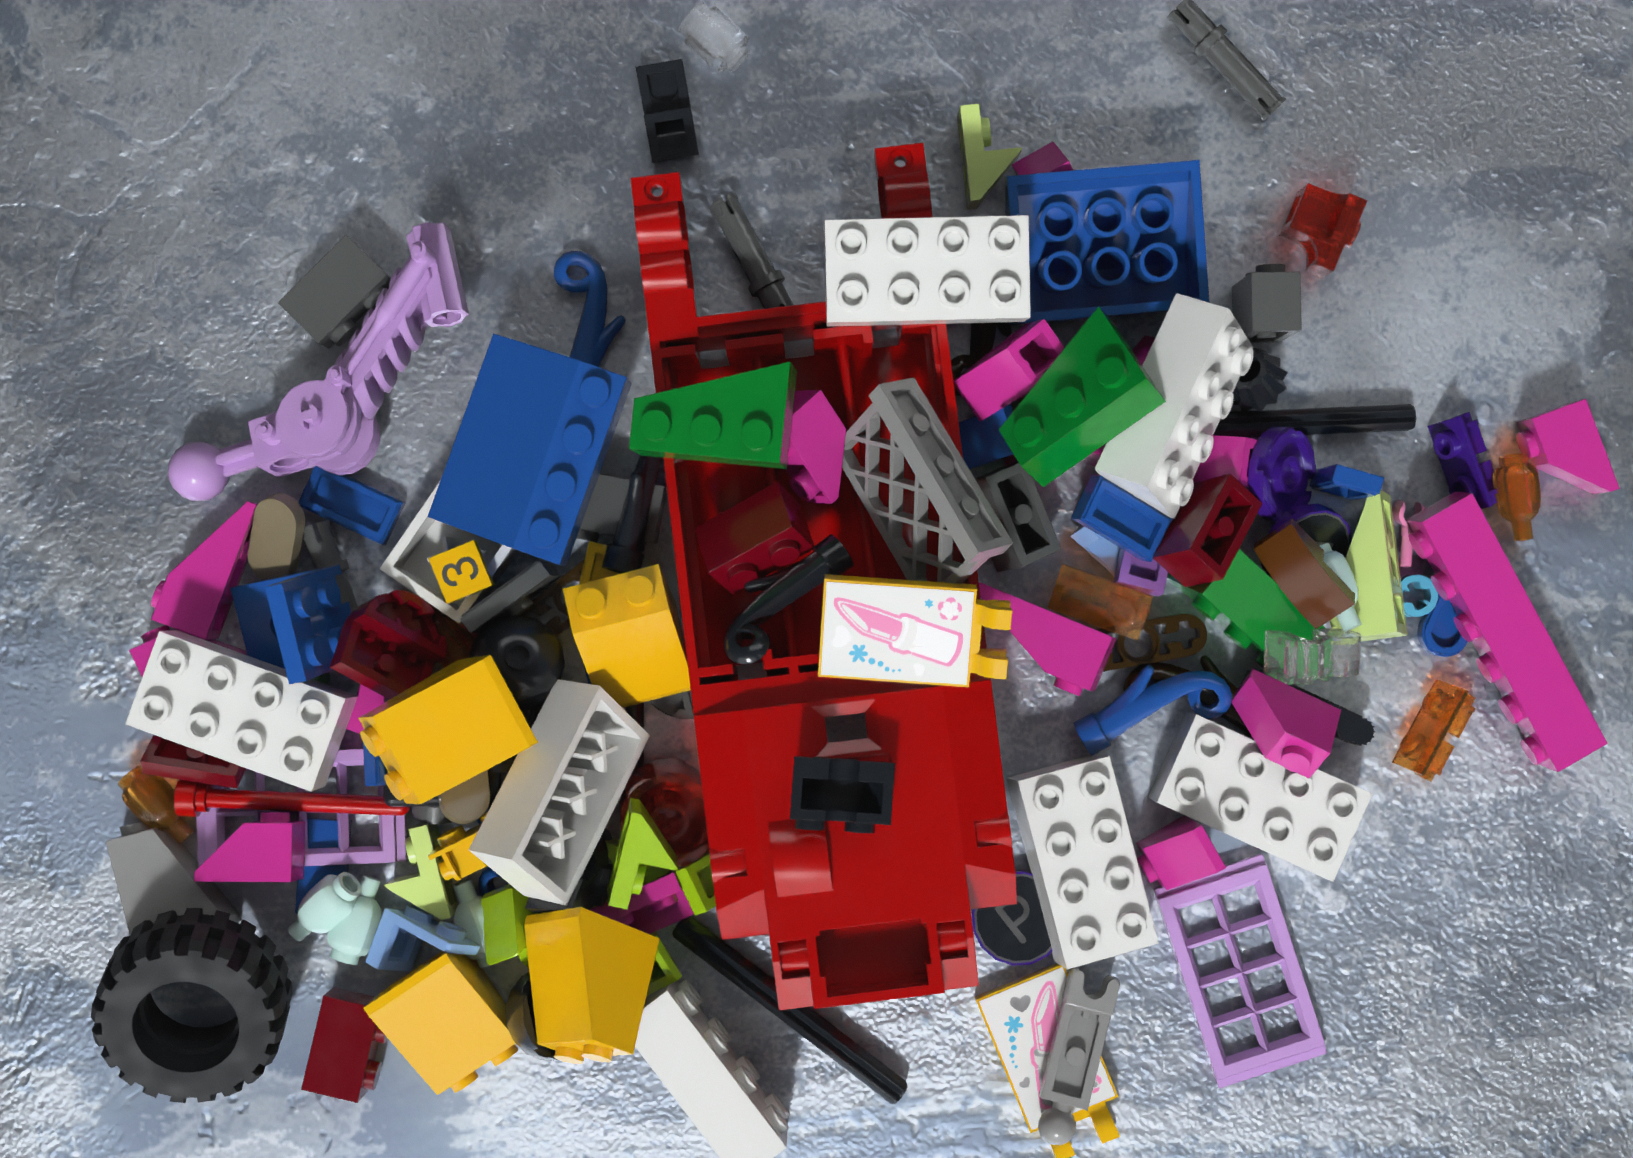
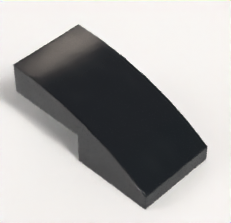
(667, 110)

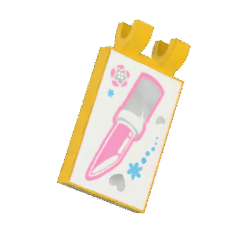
(908, 631)
(1022, 1027)

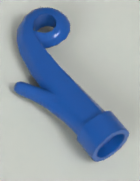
(591, 336)
(1141, 702)

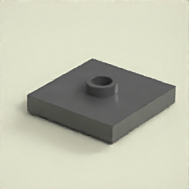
(512, 597)

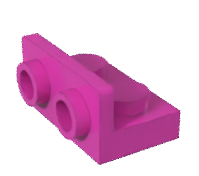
(656, 907)

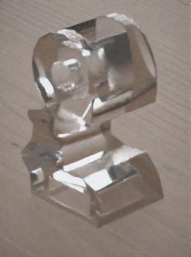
(1304, 660)

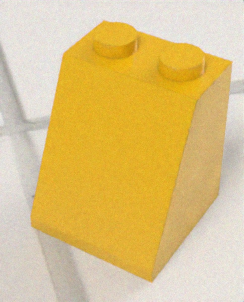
(630, 635)
(446, 729)
(587, 982)
(445, 1020)

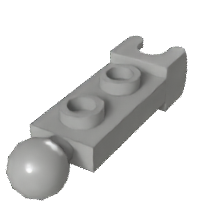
(1075, 1054)

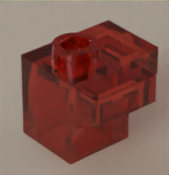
(1323, 226)

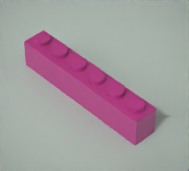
(1505, 632)

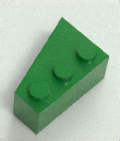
(1080, 402)
(720, 420)
(1247, 605)

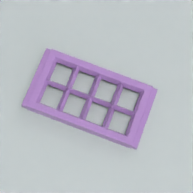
(391, 828)
(1266, 1056)

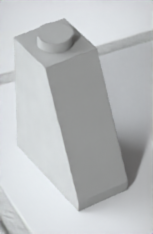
(158, 877)

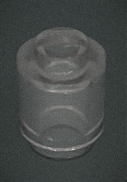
(715, 38)

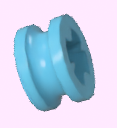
(1430, 595)

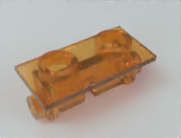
(1100, 602)
(1442, 712)

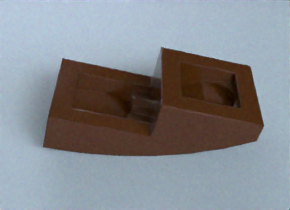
(1302, 575)

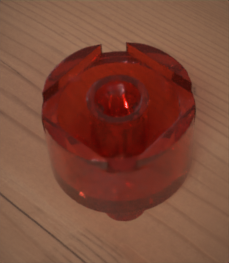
(673, 786)

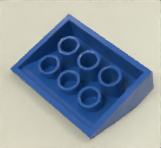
(1112, 239)
(530, 449)

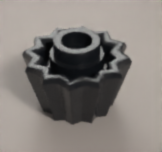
(1260, 383)

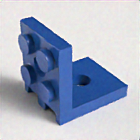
(293, 621)

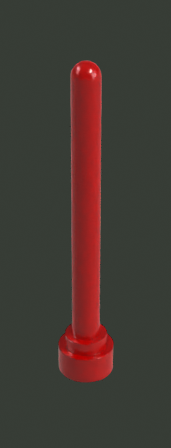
(195, 797)

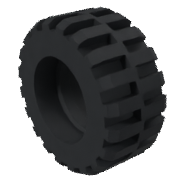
(180, 1057)

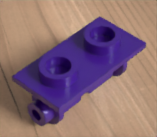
(1457, 444)

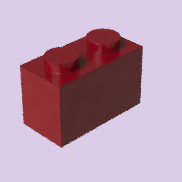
(1208, 531)
(754, 538)
(344, 1048)

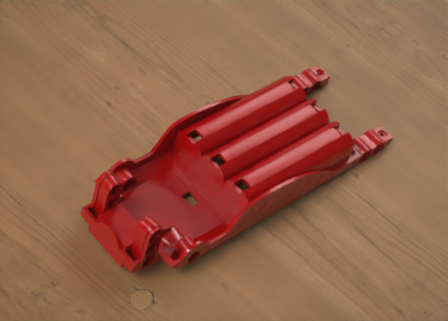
(841, 908)

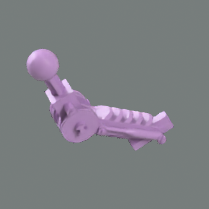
(335, 418)

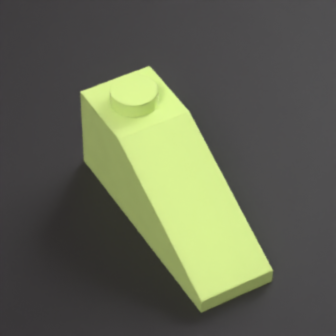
(1377, 573)

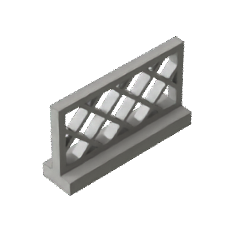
(939, 475)

